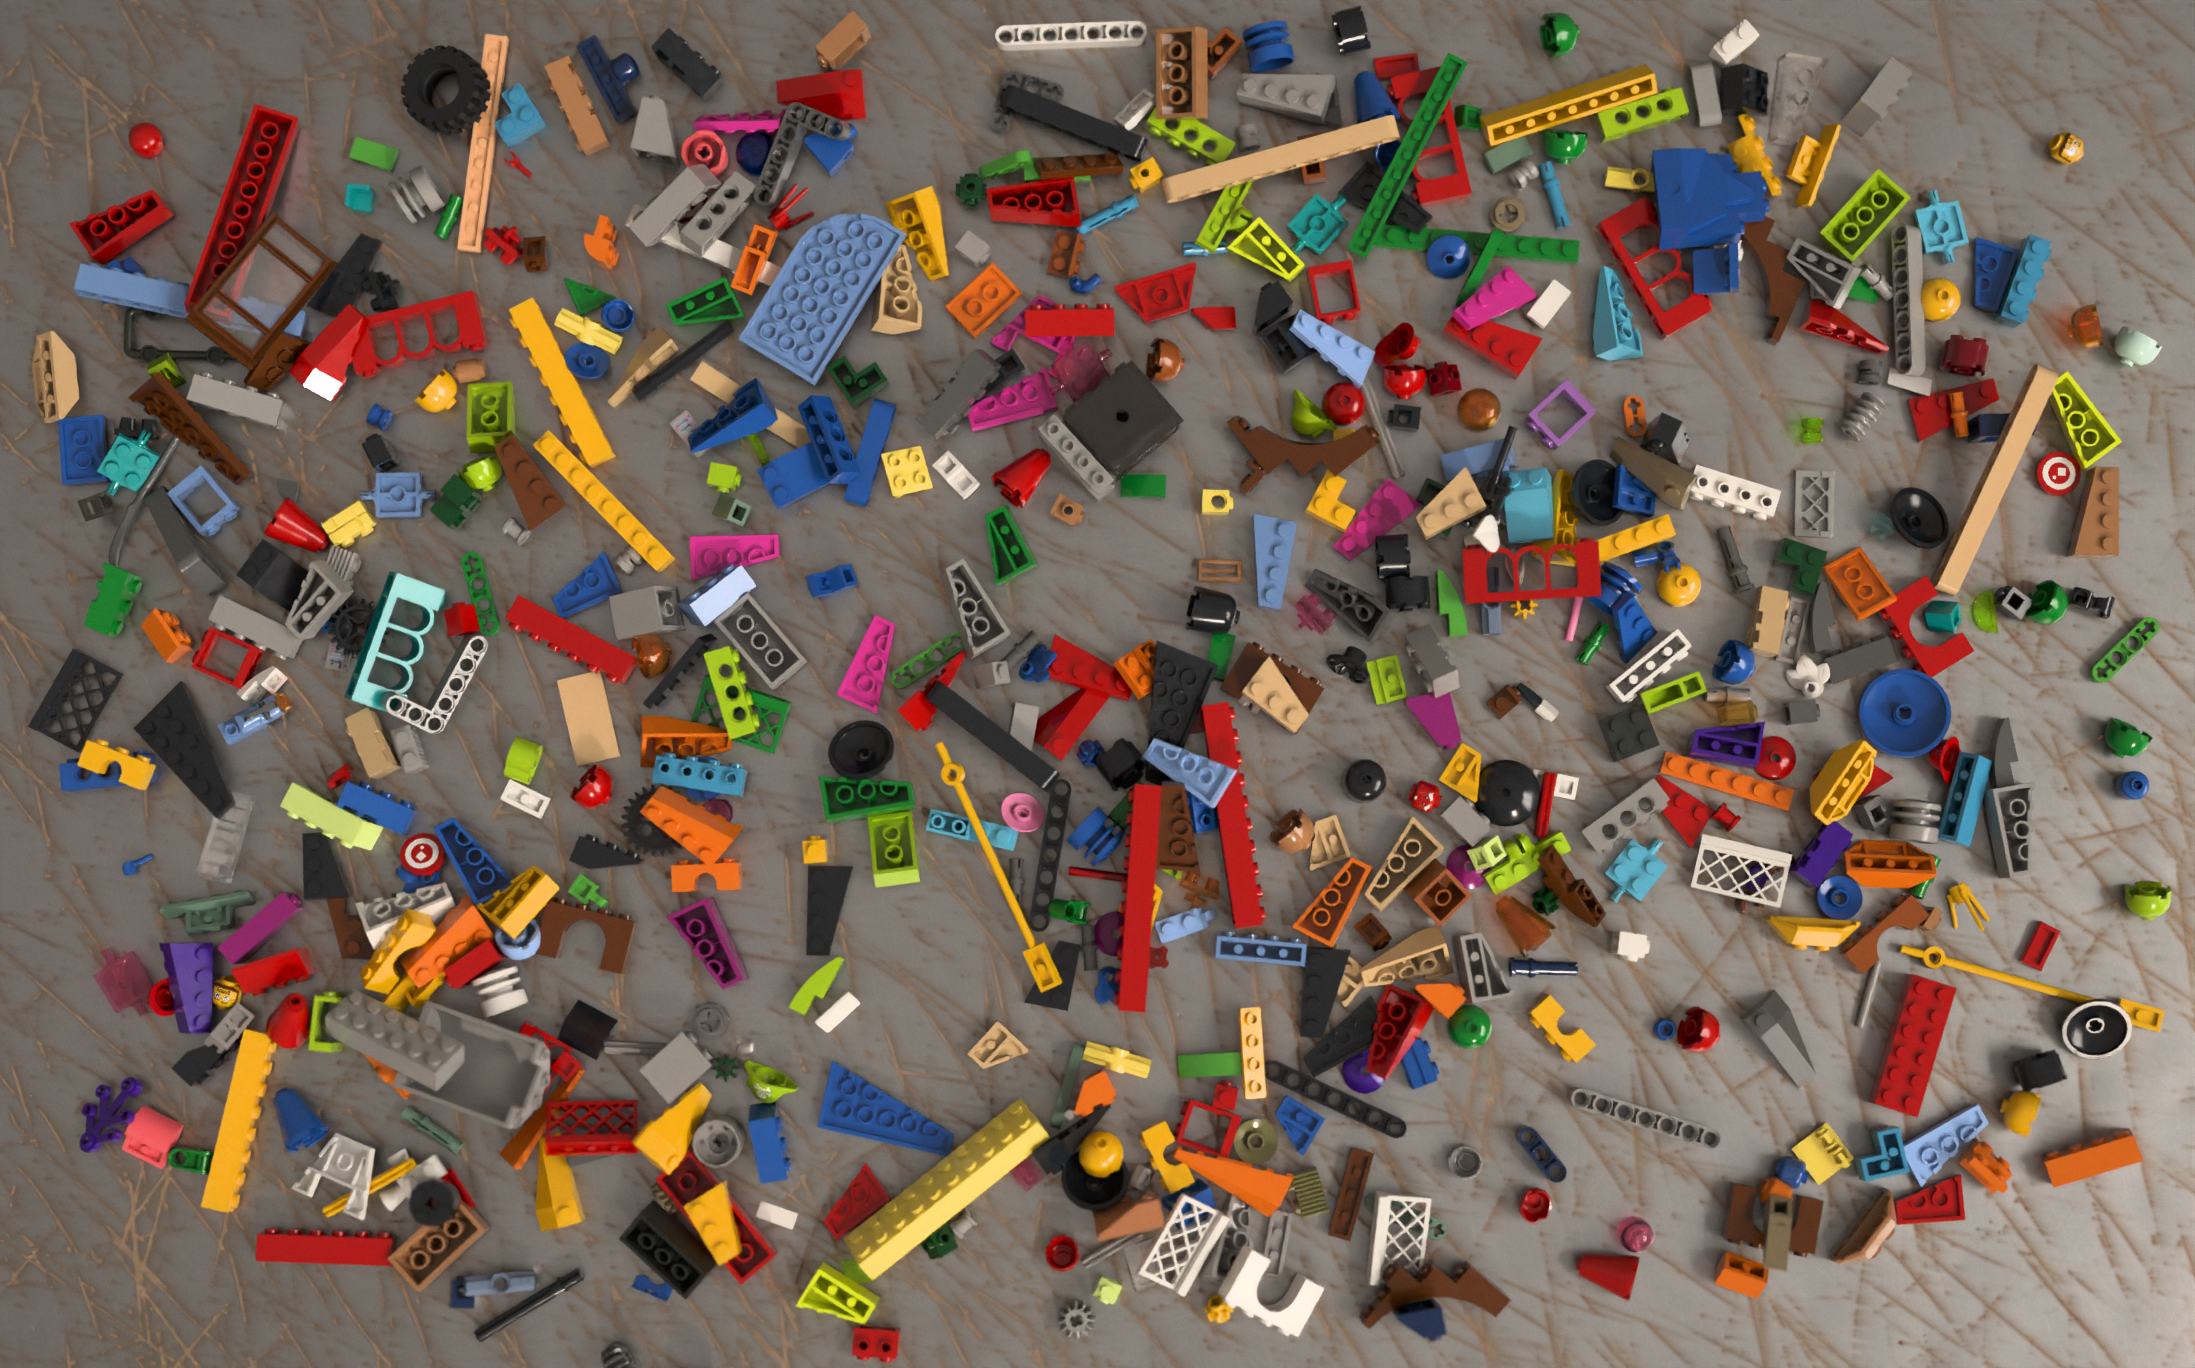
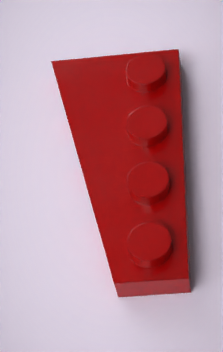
(1933, 412)

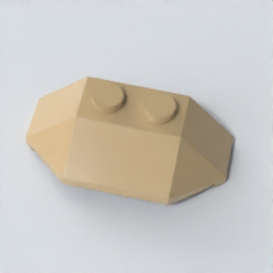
(54, 377)

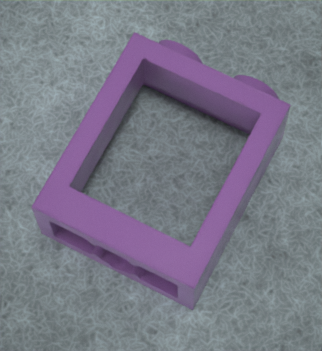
(1575, 399)

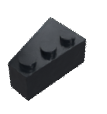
(687, 64)
(1666, 438)

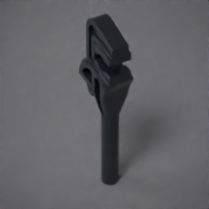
(1496, 486)

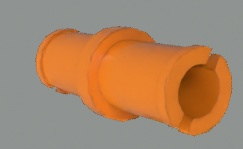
(1959, 414)

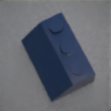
(1423, 1318)

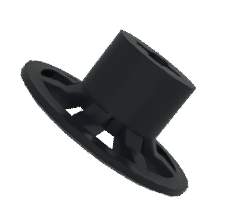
(1350, 662)

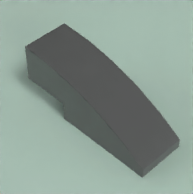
(1819, 620)
(2002, 753)

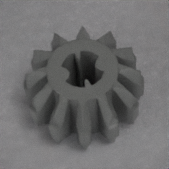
(617, 1356)

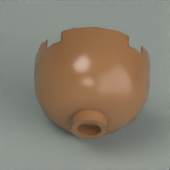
(1294, 832)

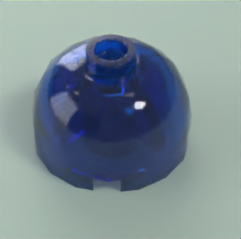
(753, 152)

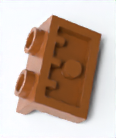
(1064, 255)

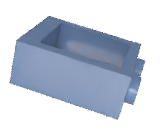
(191, 483)

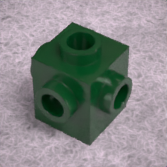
(974, 197)
(939, 1242)

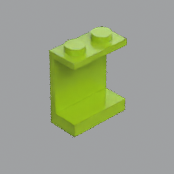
(318, 1025)

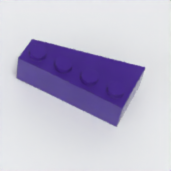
(190, 981)

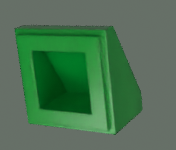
(1467, 117)

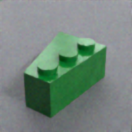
(706, 304)
(1008, 546)
(113, 600)

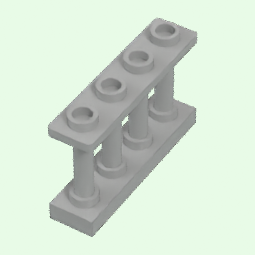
(1076, 457)

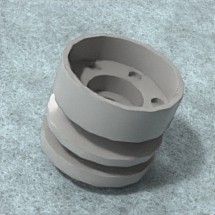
(416, 194)
(1915, 822)
(710, 1150)

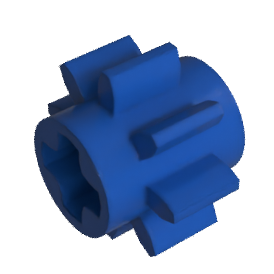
(1089, 751)

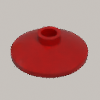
(1775, 770)

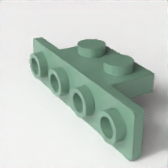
(207, 913)

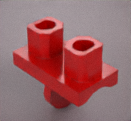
(507, 240)

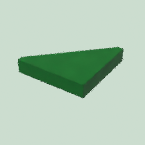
(586, 298)

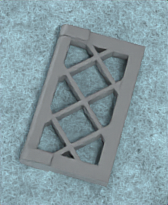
(1798, 492)

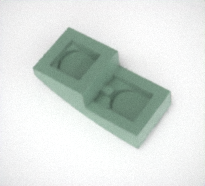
(1508, 153)

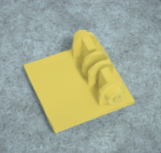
(906, 471)
(1822, 1153)

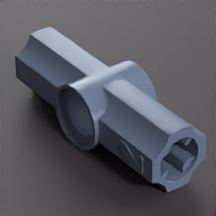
(1491, 615)
(484, 1284)

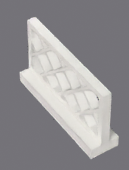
(1745, 851)
(1379, 1234)
(1196, 1250)

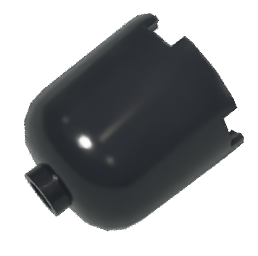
(1211, 611)
(1356, 788)

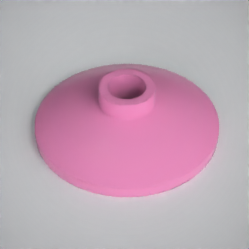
(1027, 807)

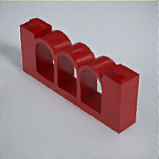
(1443, 189)
(1626, 221)
(469, 319)
(1476, 579)

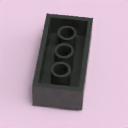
(669, 1249)

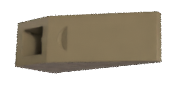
(1777, 1232)

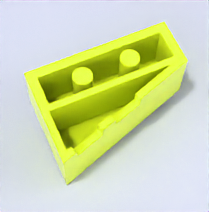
(1267, 250)
(838, 1295)

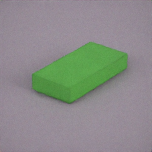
(373, 154)

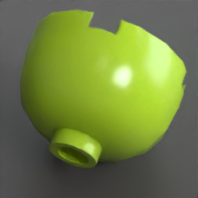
(481, 472)
(2148, 899)

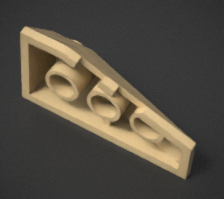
(1418, 956)

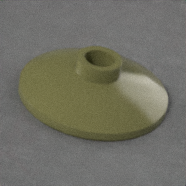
(1266, 1144)

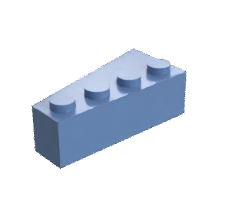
(1272, 552)

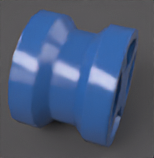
(379, 417)

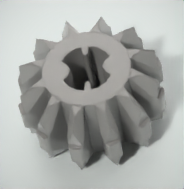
(1080, 1326)

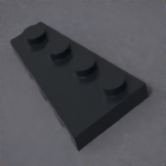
(1406, 211)
(345, 281)
(681, 668)
(824, 905)
(1321, 983)
(1345, 1041)

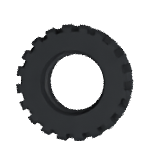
(424, 76)

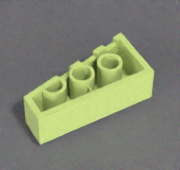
(333, 820)

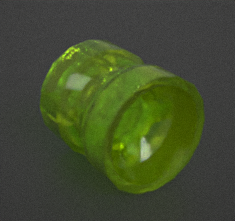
(1812, 430)

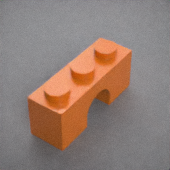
(685, 876)

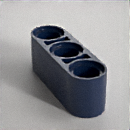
(1550, 1159)

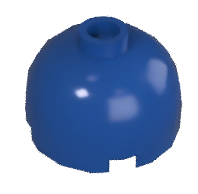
(1735, 664)

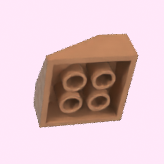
(1129, 1216)

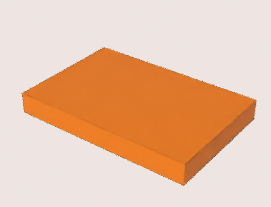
(983, 300)
(1859, 584)

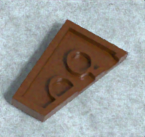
(276, 362)

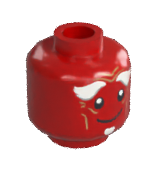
(1424, 796)

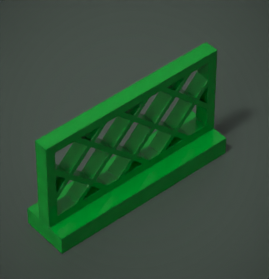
(761, 700)

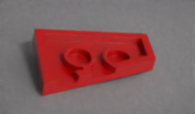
(1684, 811)
(857, 1204)
(1932, 1204)

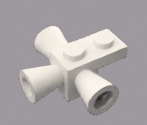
(428, 1170)

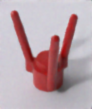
(779, 216)

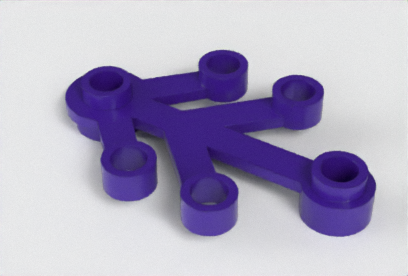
(92, 1138)

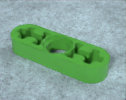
(1005, 165)

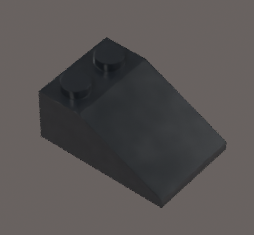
(274, 574)

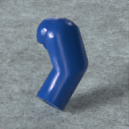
(1084, 286)

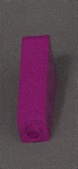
(261, 928)

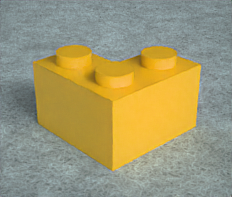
(1325, 504)

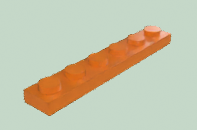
(1726, 781)

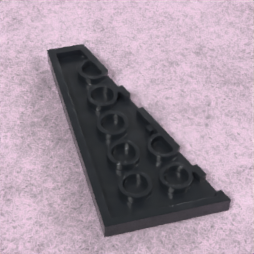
(1176, 698)
(183, 745)

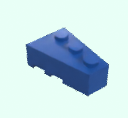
(377, 807)

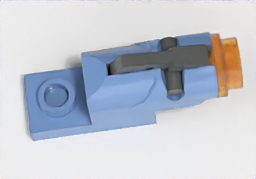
(255, 717)

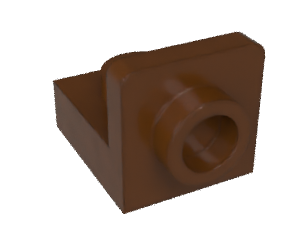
(535, 254)
(1250, 481)
(1504, 701)
(1373, 932)

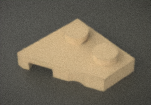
(1327, 843)
(1351, 980)
(996, 1047)

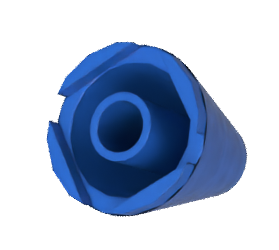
(1371, 98)
(297, 1121)

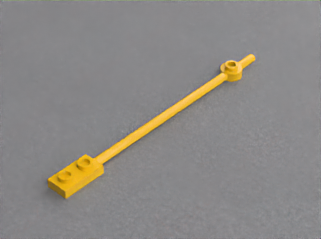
(1037, 955)
(2139, 1014)

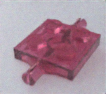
(1080, 371)
(124, 982)

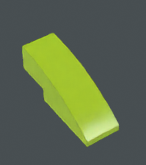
(1673, 692)
(816, 985)

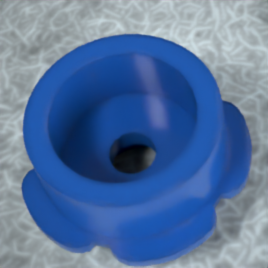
(1663, 1035)

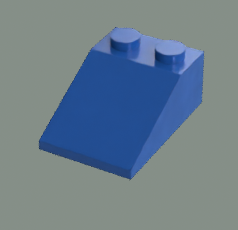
(793, 476)

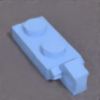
(1183, 924)

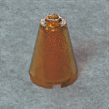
(1523, 924)

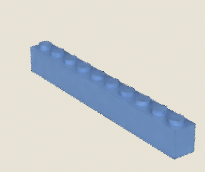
(146, 293)

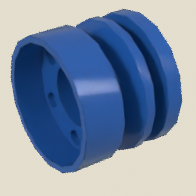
(1268, 46)
(1614, 586)
(1096, 836)

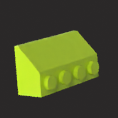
(1863, 217)

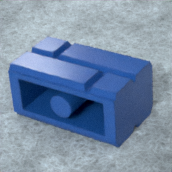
(1417, 1065)

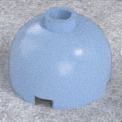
(523, 945)

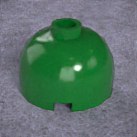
(1558, 34)
(1564, 144)
(2048, 603)
(2126, 739)
(1469, 1027)

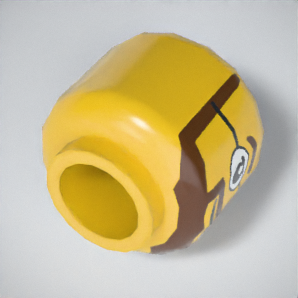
(2066, 148)
(226, 992)

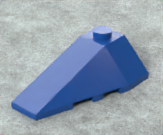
(743, 416)

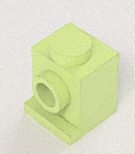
(1487, 852)
(1107, 1289)

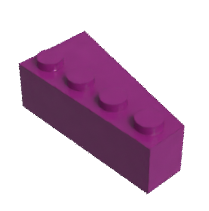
(710, 941)

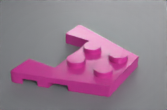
(1059, 344)

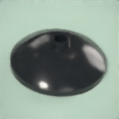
(1594, 492)
(1919, 518)
(860, 741)
(1523, 793)
(2100, 1038)
(1078, 1188)

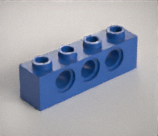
(829, 439)
(72, 778)

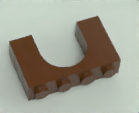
(1250, 662)
(617, 930)
(1740, 1225)

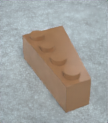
(577, 106)
(2098, 516)

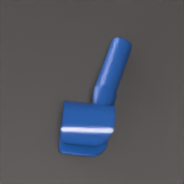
(129, 867)

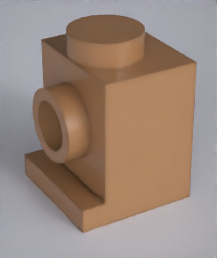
(1058, 511)

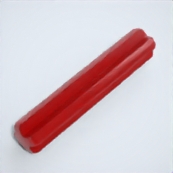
(1545, 804)

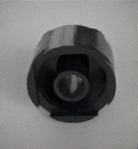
(1352, 31)
(1392, 556)
(1407, 593)
(1121, 765)
(2041, 1071)
(429, 1214)

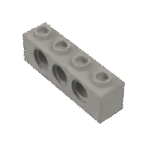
(701, 240)
(1649, 789)

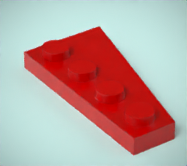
(1086, 671)

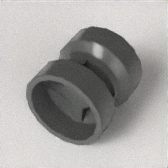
(1870, 372)

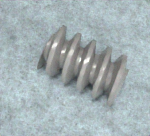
(1860, 414)

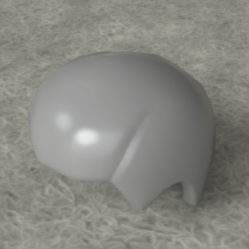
(1465, 1162)

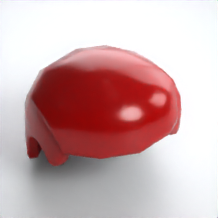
(145, 140)
(1534, 1205)
(1062, 1253)

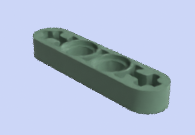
(1067, 1086)
(1406, 1216)

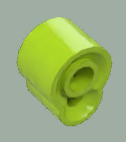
(523, 760)

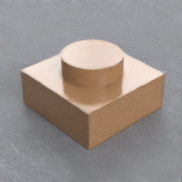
(1932, 920)

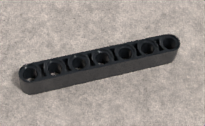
(1073, 123)
(992, 736)
(1056, 845)
(1344, 1103)

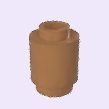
(469, 370)

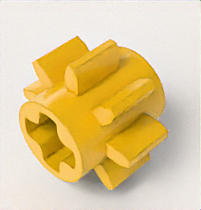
(1529, 606)
(1217, 1309)

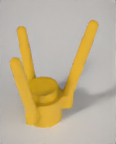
(1960, 894)

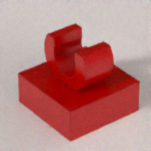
(566, 1066)

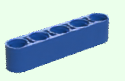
(869, 451)

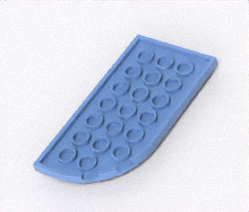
(821, 292)

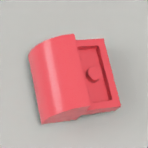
(151, 1136)

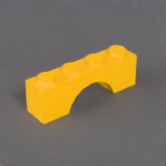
(1635, 538)
(410, 931)

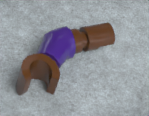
(1760, 880)

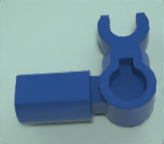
(1664, 552)

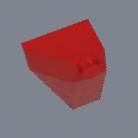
(1831, 323)
(326, 359)

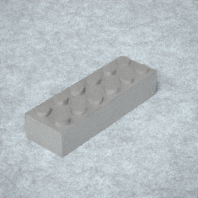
(395, 1039)

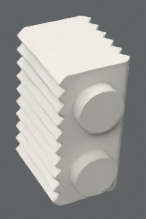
(1733, 44)

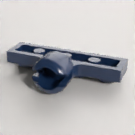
(610, 76)

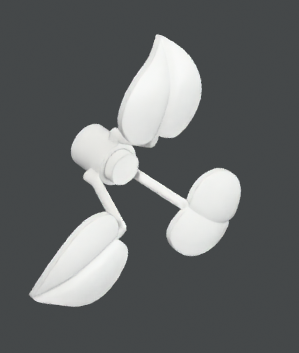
(1487, 536)

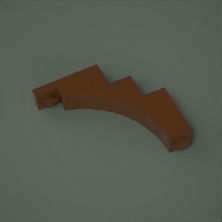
(1780, 287)
(1273, 450)

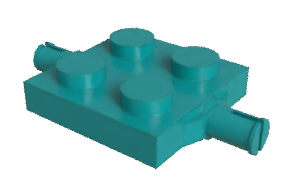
(1318, 224)
(128, 462)

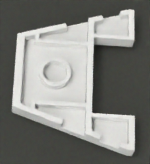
(347, 1164)

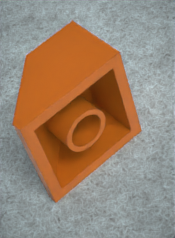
(1442, 996)

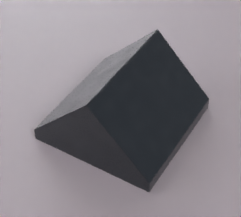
(587, 1029)

